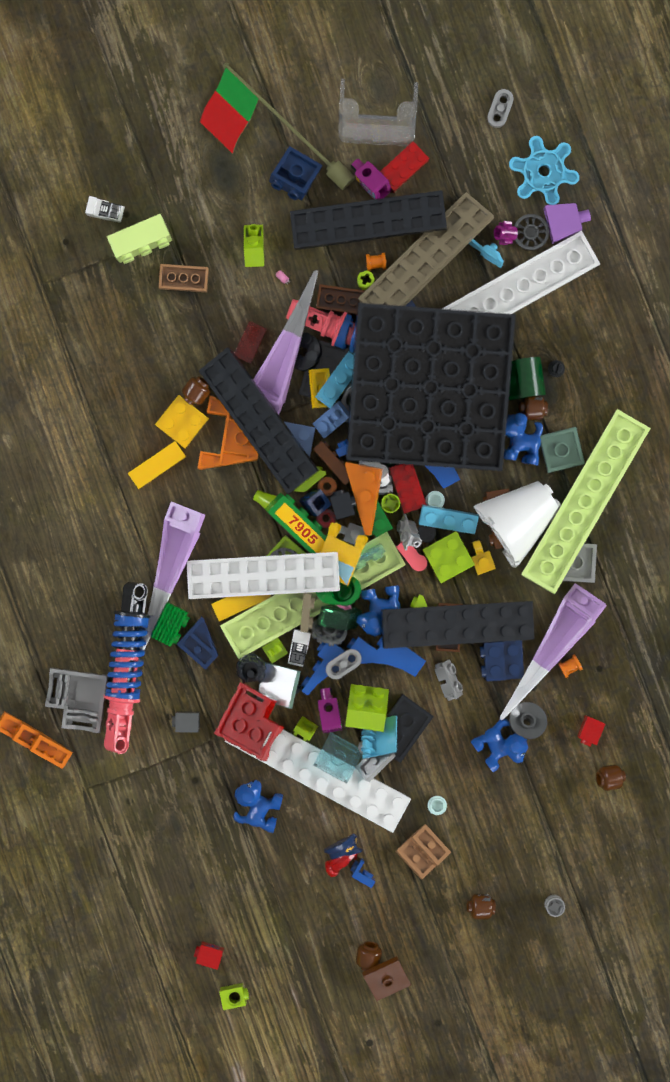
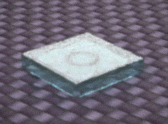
(338, 757)

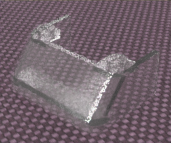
(377, 129)

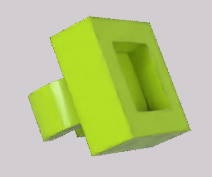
(275, 650)
(305, 728)

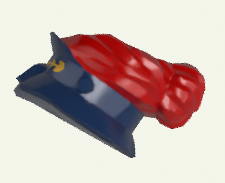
(341, 854)

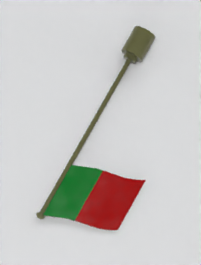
(233, 108)

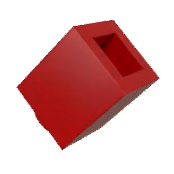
(590, 731)
(208, 955)

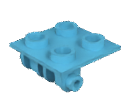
(380, 743)

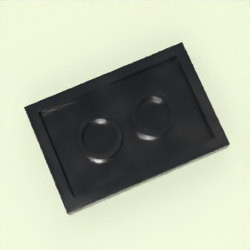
(330, 359)
(410, 724)

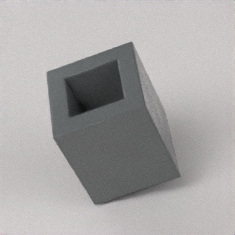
(186, 721)

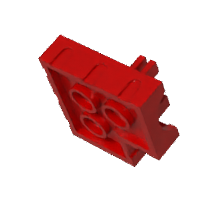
(248, 722)

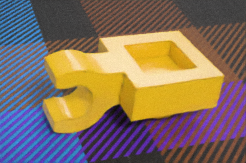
(482, 560)

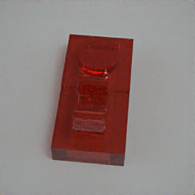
(250, 342)

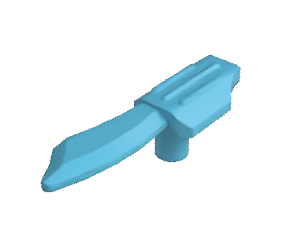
(489, 253)

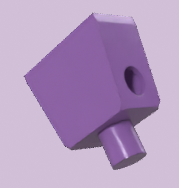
(564, 220)

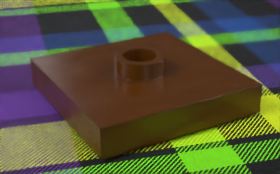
(386, 978)

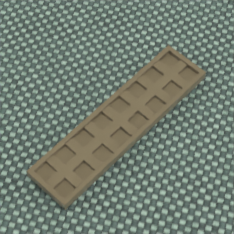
(429, 255)

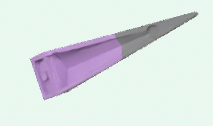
(278, 367)

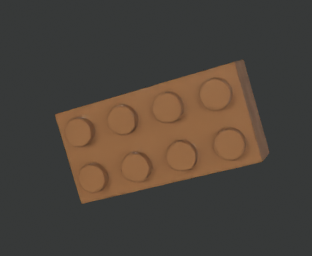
(183, 278)

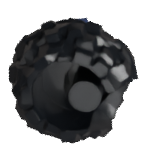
(251, 668)

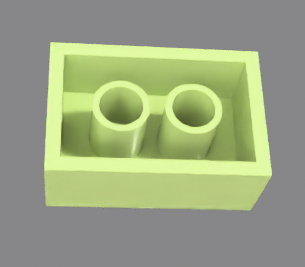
(140, 239)

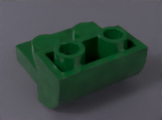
(526, 378)

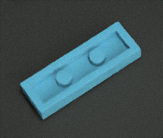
(337, 381)
(448, 519)

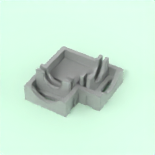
(80, 697)

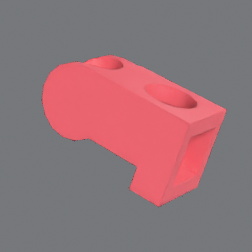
(414, 559)

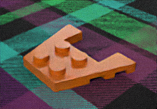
(235, 445)

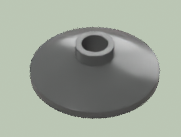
(531, 713)

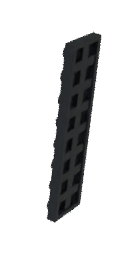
(368, 220)
(258, 420)
(457, 624)

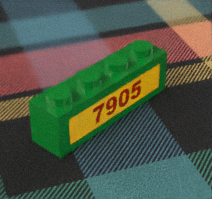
(297, 523)

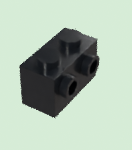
(343, 504)

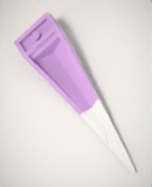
(178, 540)
(571, 622)

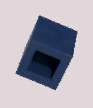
(315, 502)

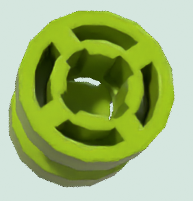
(390, 503)

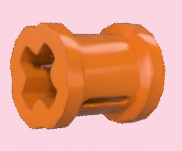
(376, 261)
(570, 666)

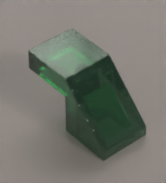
(337, 618)

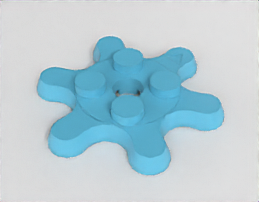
(553, 161)

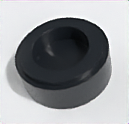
(426, 533)

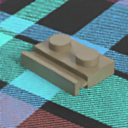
(306, 620)

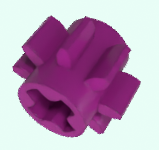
(505, 233)

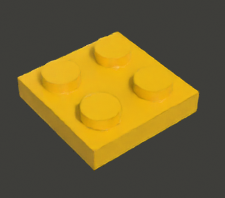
(182, 421)

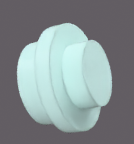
(435, 499)
(437, 805)

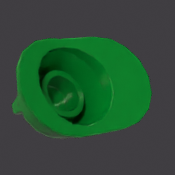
(346, 596)

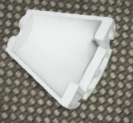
(519, 518)

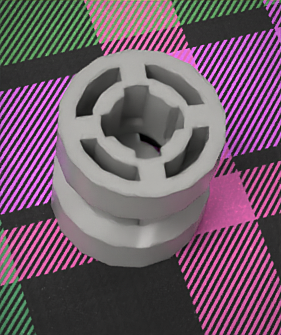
(555, 909)

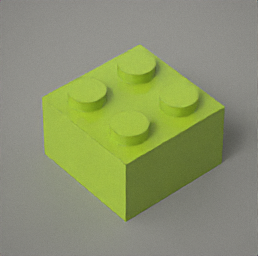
(448, 557)
(367, 707)

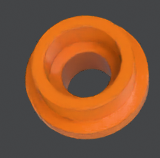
(327, 480)

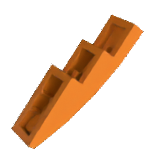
(34, 740)

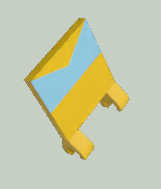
(347, 554)

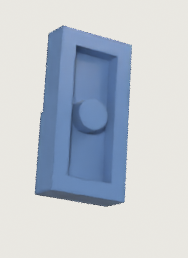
(331, 419)

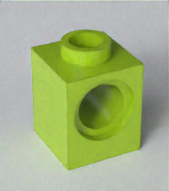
(227, 1002)

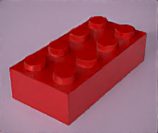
(404, 166)
(407, 487)

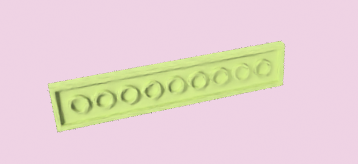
(585, 501)
(284, 611)

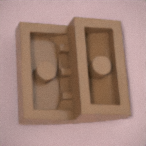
(423, 851)

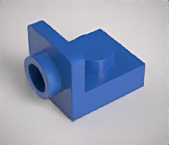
(364, 877)

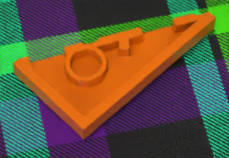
(365, 486)

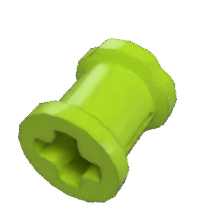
(363, 275)

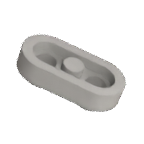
(499, 108)
(343, 663)

